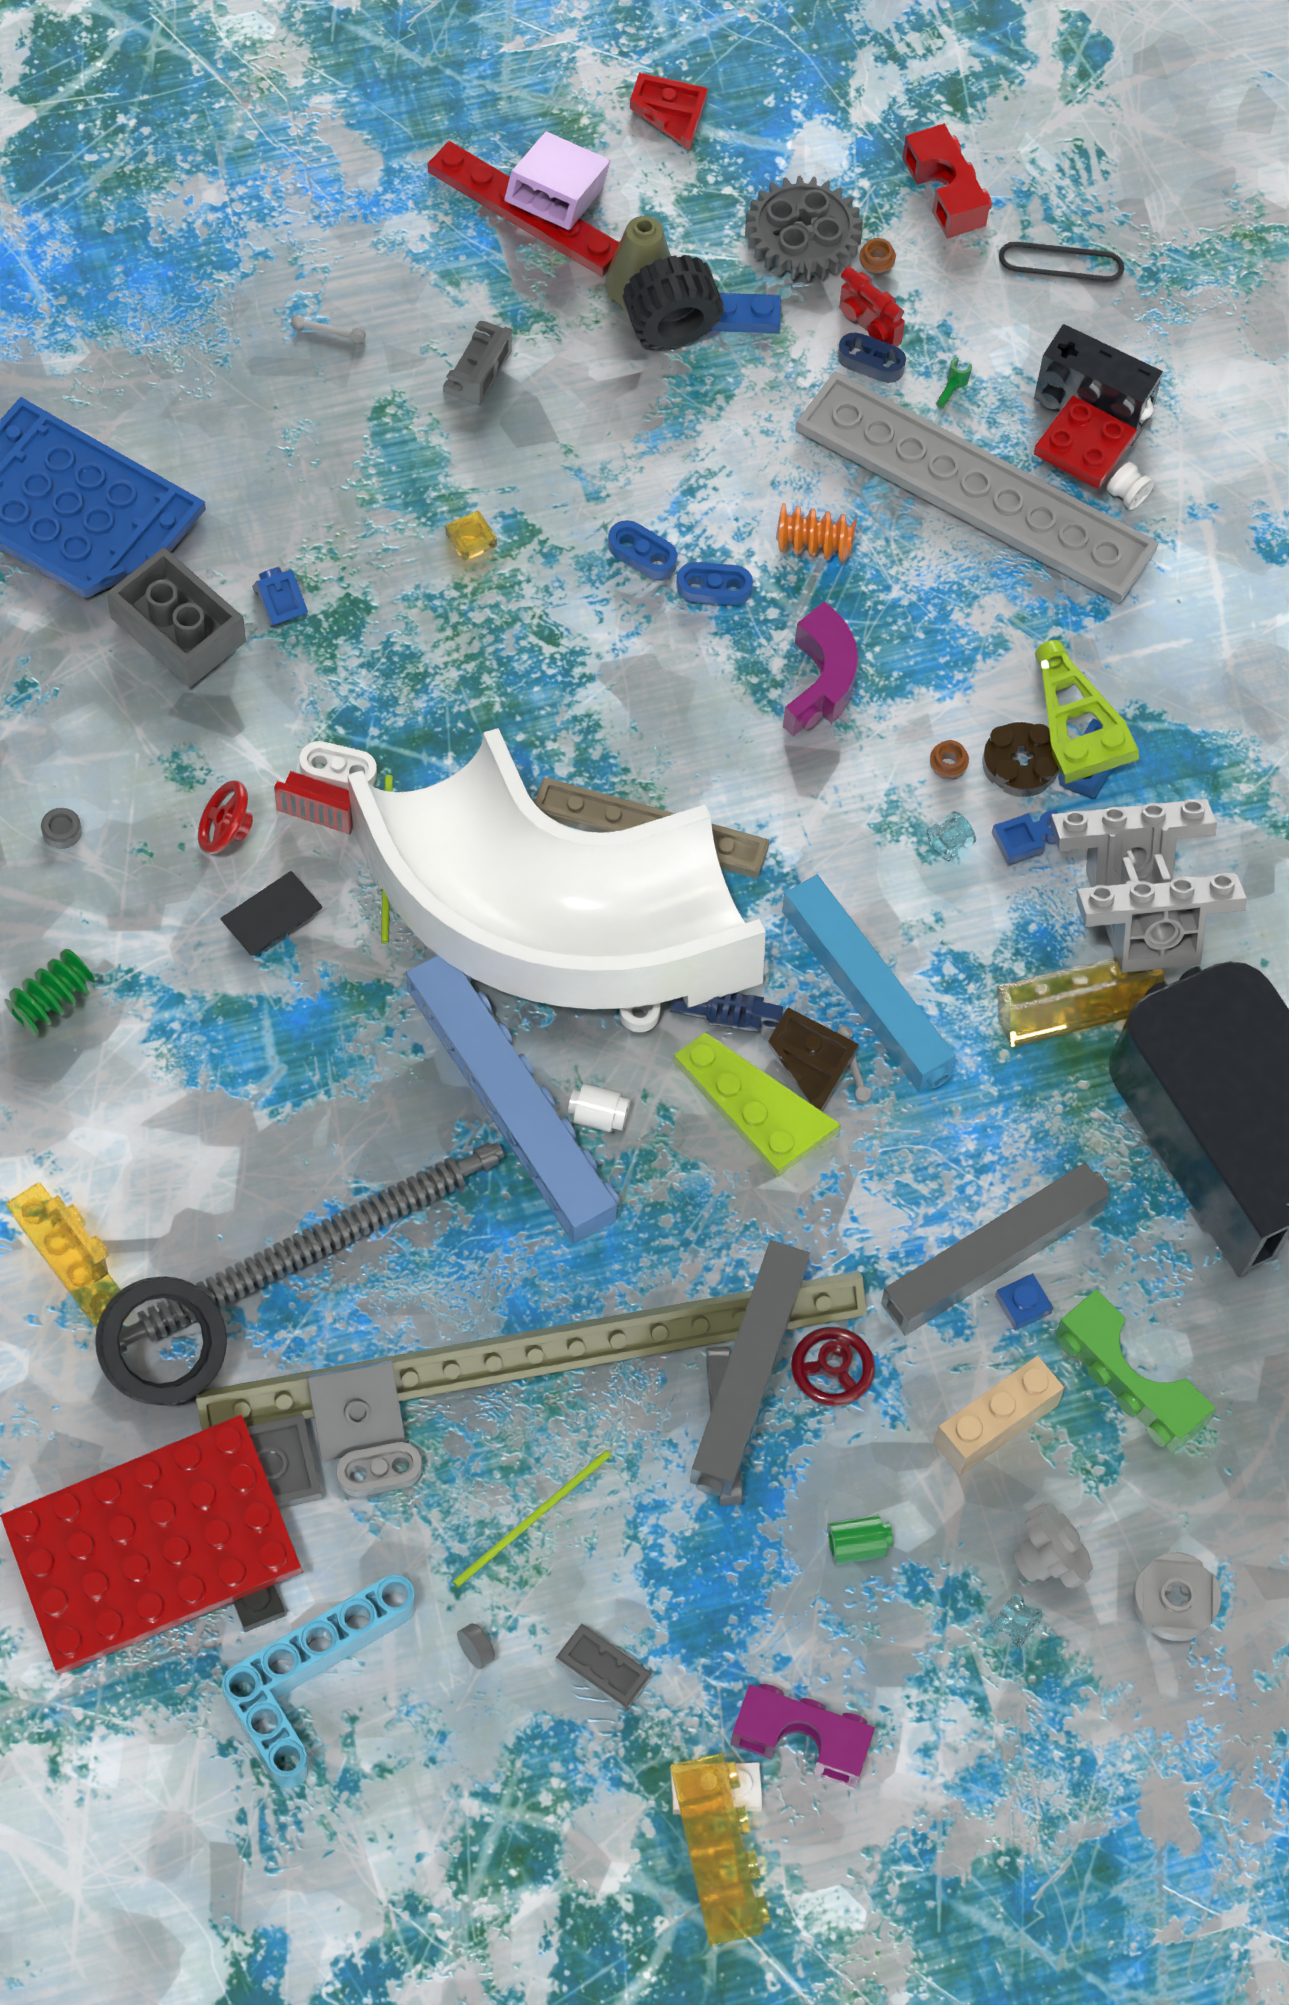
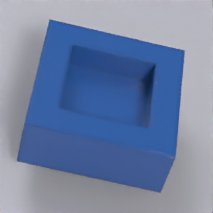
(1024, 1302)

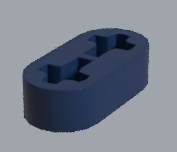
(871, 357)

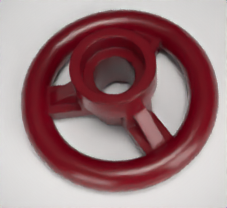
(838, 1351)

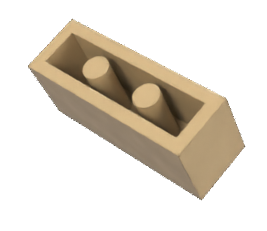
(998, 1415)

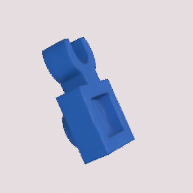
(1022, 837)

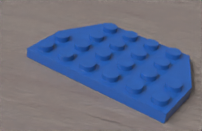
(80, 505)

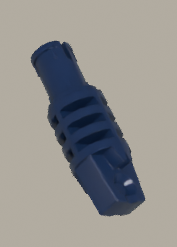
(734, 1011)

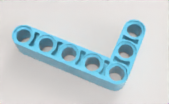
(306, 1665)

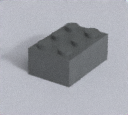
(176, 617)

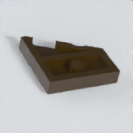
(812, 1055)

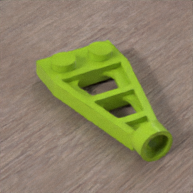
(1093, 751)

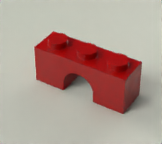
(938, 157)

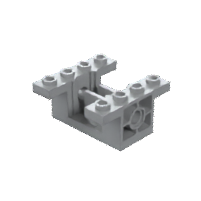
(1133, 889)

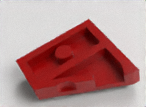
(669, 106)

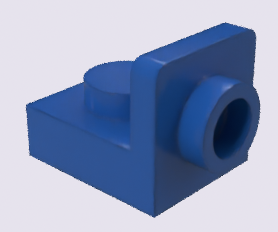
(280, 596)

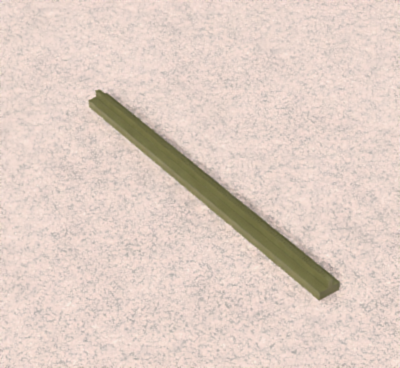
(542, 1350)

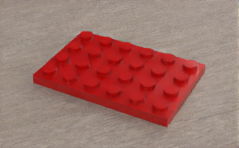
(150, 1544)

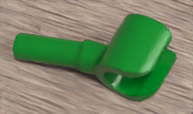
(955, 379)

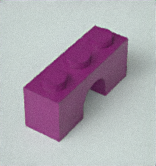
(770, 1716)

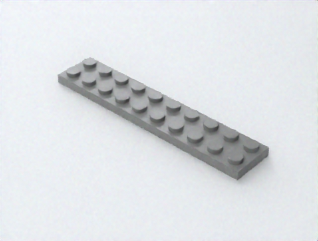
(977, 486)

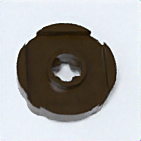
(1007, 772)

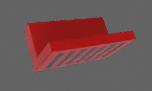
(314, 802)

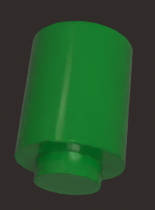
(859, 1539)

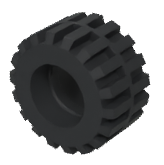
(673, 302)

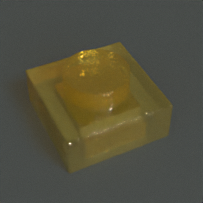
(471, 535)

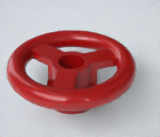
(230, 820)

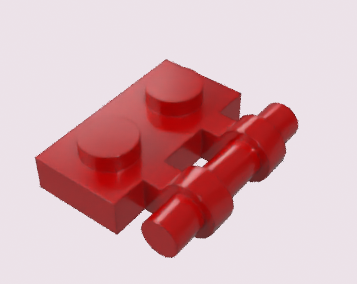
(871, 308)

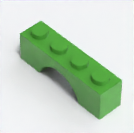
(1168, 1409)

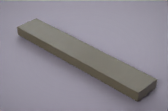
(606, 813)

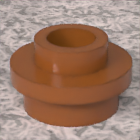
(877, 248)
(949, 750)

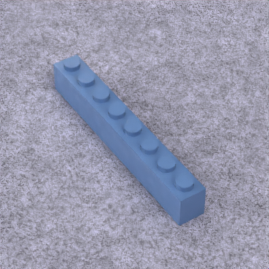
(513, 1098)

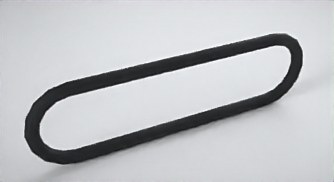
(1061, 249)

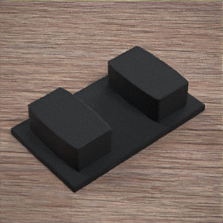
(271, 913)

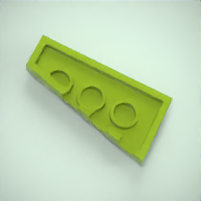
(759, 1108)

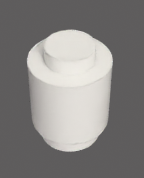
(599, 1108)

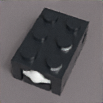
(1098, 376)

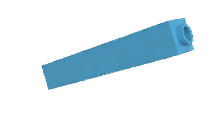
(869, 984)

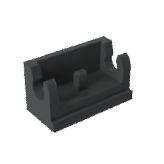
(480, 363)

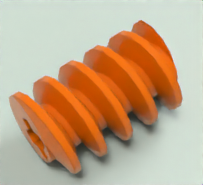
(815, 533)

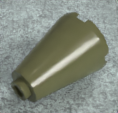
(639, 246)

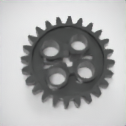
(803, 228)

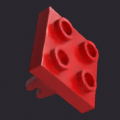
(1085, 442)

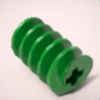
(49, 990)

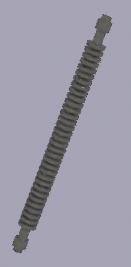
(387, 1205)

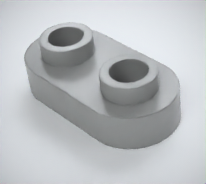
(378, 1466)

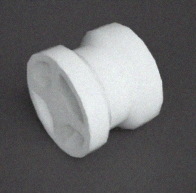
(1130, 485)

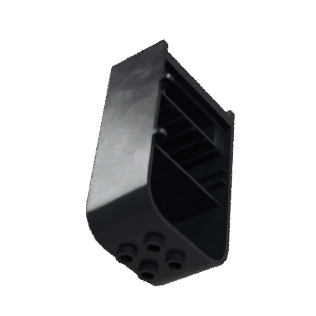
(1211, 1091)

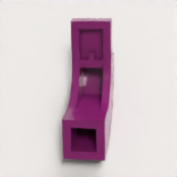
(833, 649)

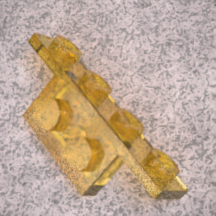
(66, 1248)

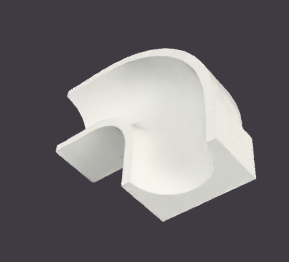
(551, 905)

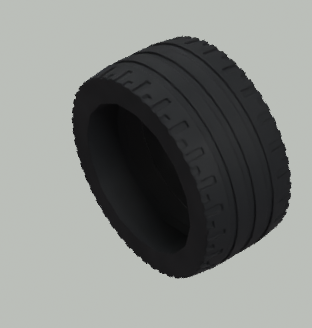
(211, 1354)

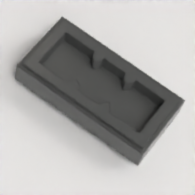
(603, 1667)

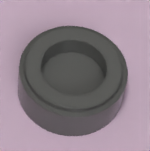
(61, 828)
(476, 1645)

